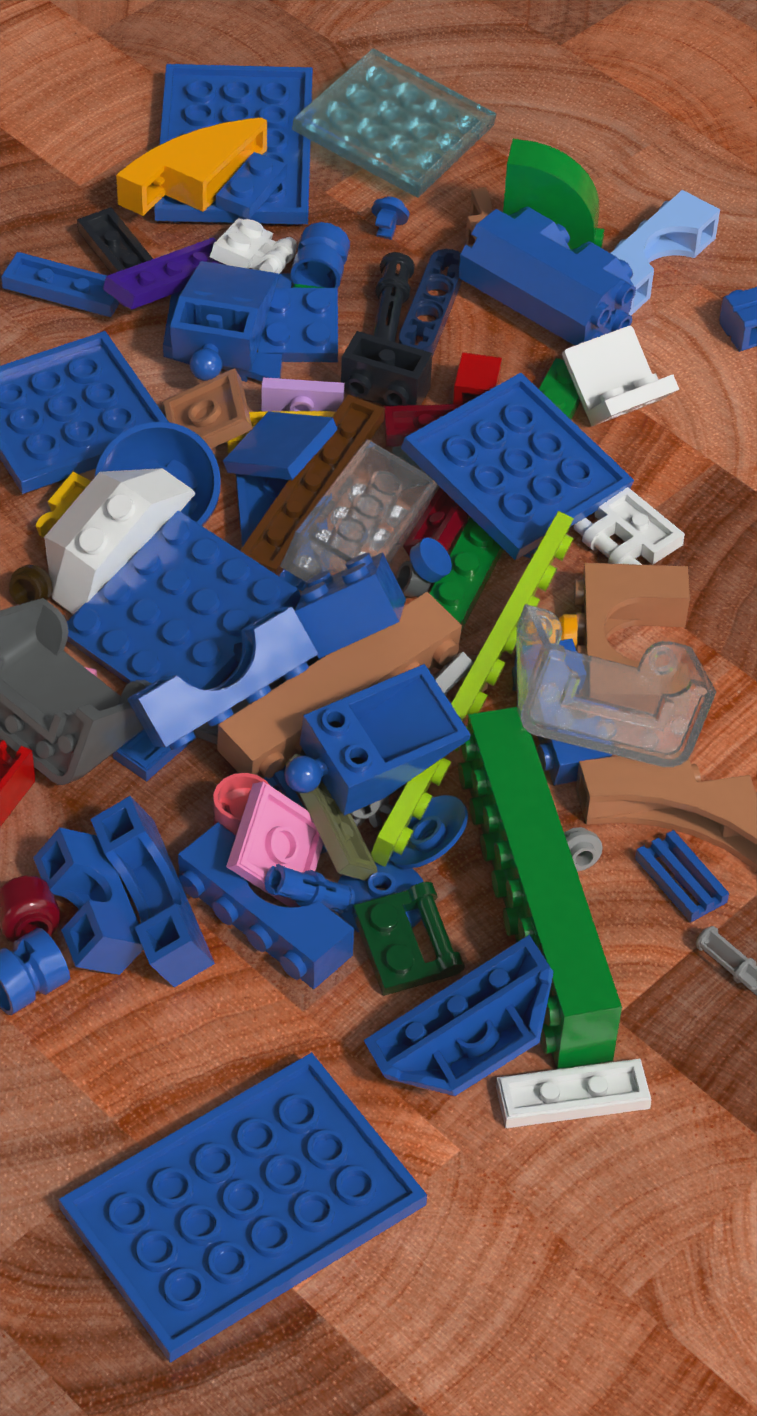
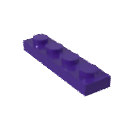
(158, 276)

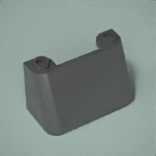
(53, 700)

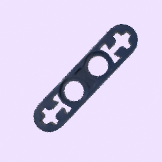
(432, 305)

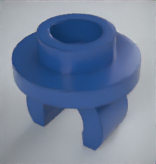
(389, 213)

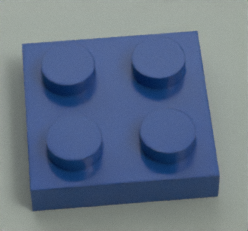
(302, 325)

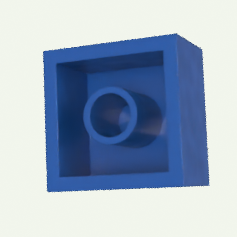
(350, 603)

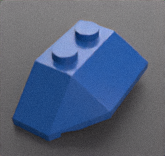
(469, 1024)

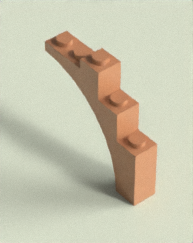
(671, 798)

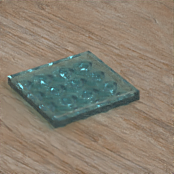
(394, 122)

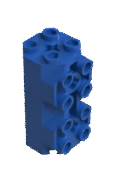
(532, 270)

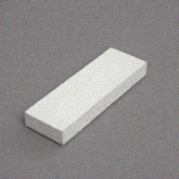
(573, 1093)

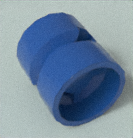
(321, 256)
(30, 968)

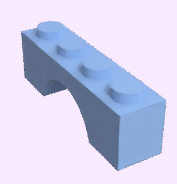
(678, 228)

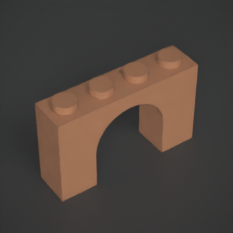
(626, 597)

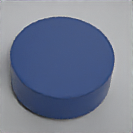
(430, 560)

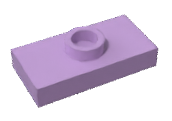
(301, 395)

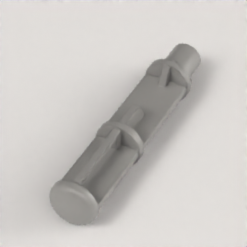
(741, 967)

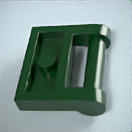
(394, 946)

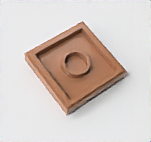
(212, 409)

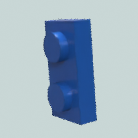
(251, 185)

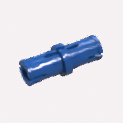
(309, 888)

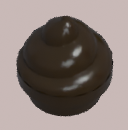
(30, 584)

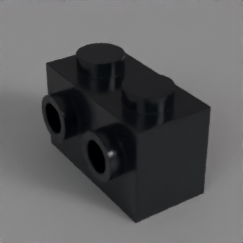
(385, 371)

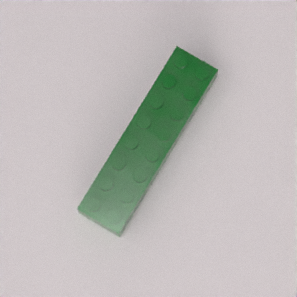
(540, 886)

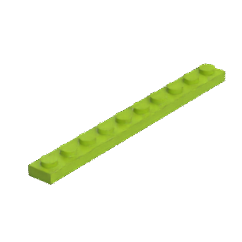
(470, 698)

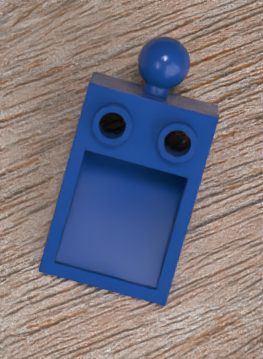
(221, 318)
(386, 731)

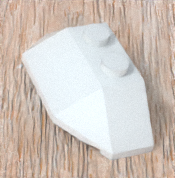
(107, 529)

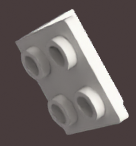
(614, 376)

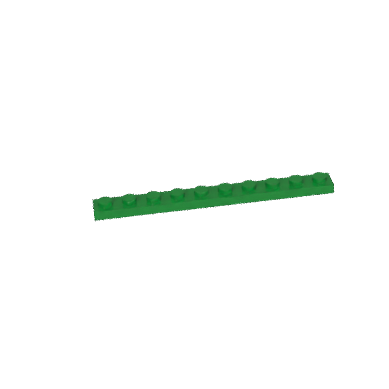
(476, 550)

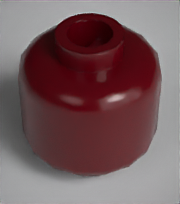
(27, 905)

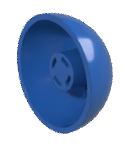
(176, 451)

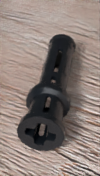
(397, 298)

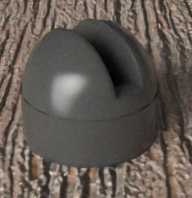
(410, 582)

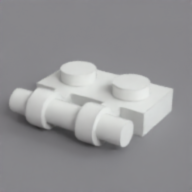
(250, 246)
(637, 524)

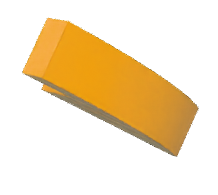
(191, 165)

